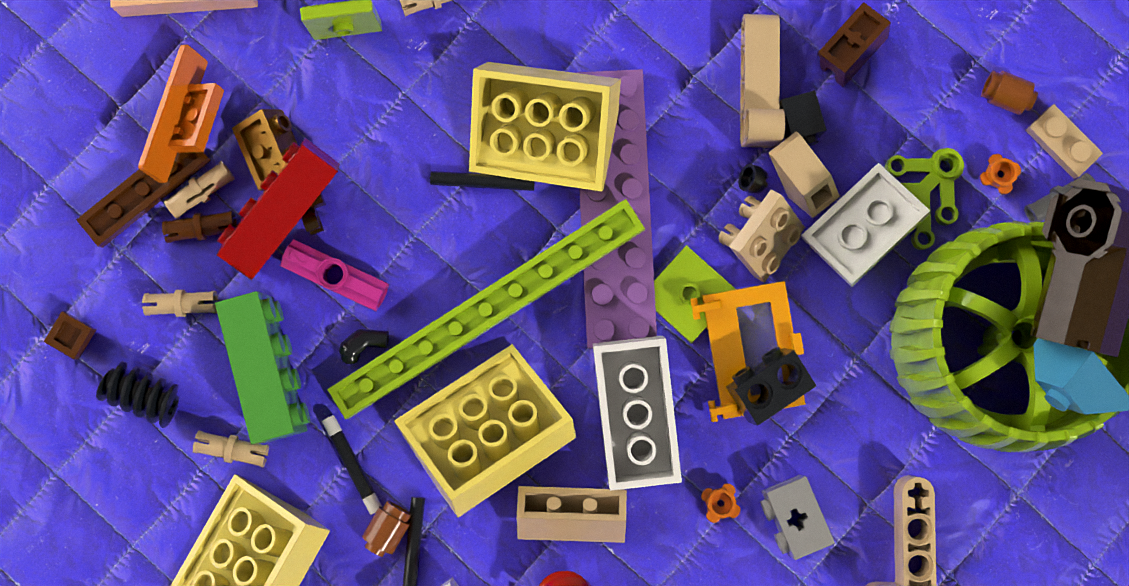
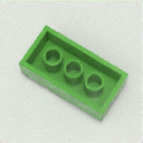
(262, 367)

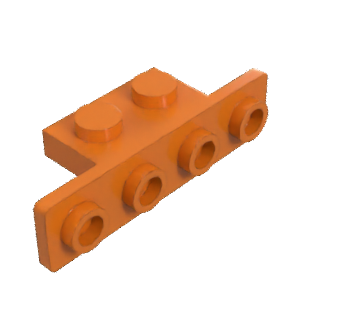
(182, 116)

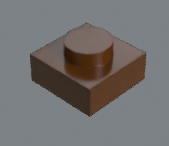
(70, 335)

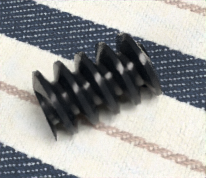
(139, 394)

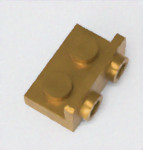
(264, 141)

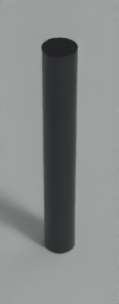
(479, 181)
(413, 541)

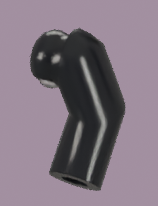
(360, 340)

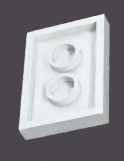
(865, 224)

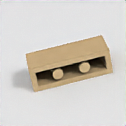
(571, 514)

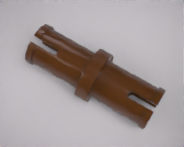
(198, 226)

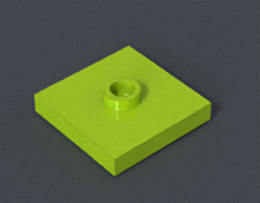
(341, 19)
(680, 281)

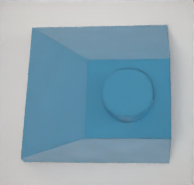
(1076, 379)

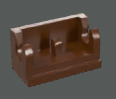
(854, 43)

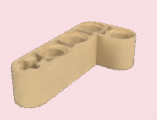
(760, 117)
(924, 543)

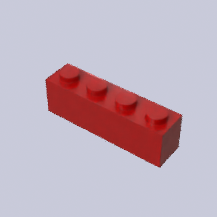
(278, 208)

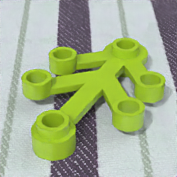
(928, 183)

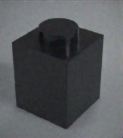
(803, 116)

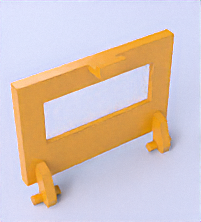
(740, 331)

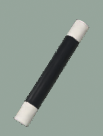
(351, 464)

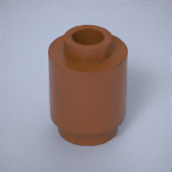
(1009, 92)
(386, 529)

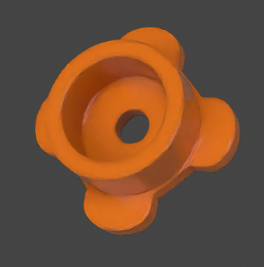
(1010, 173)
(725, 493)

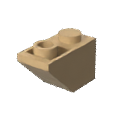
(803, 175)

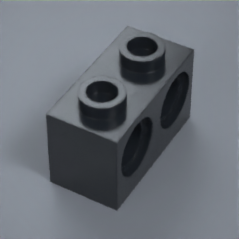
(773, 394)

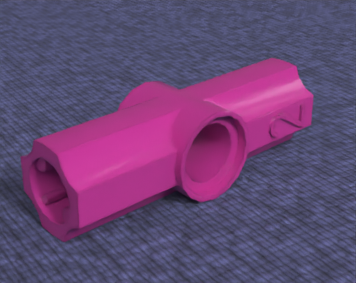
(315, 266)

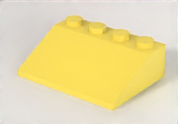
(542, 124)
(486, 429)
(252, 542)

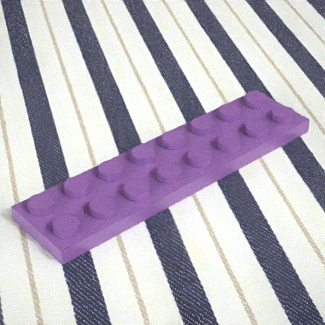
(621, 284)

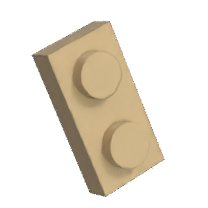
(1064, 141)

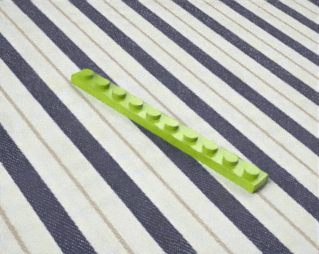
(486, 309)

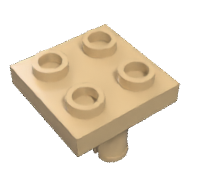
(765, 236)

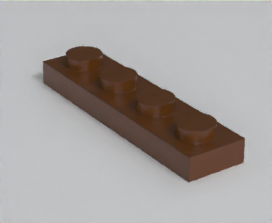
(135, 198)

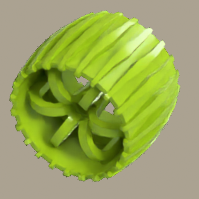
(921, 358)

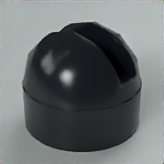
(753, 179)

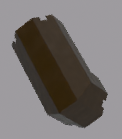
(1088, 269)

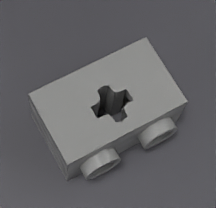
(812, 530)

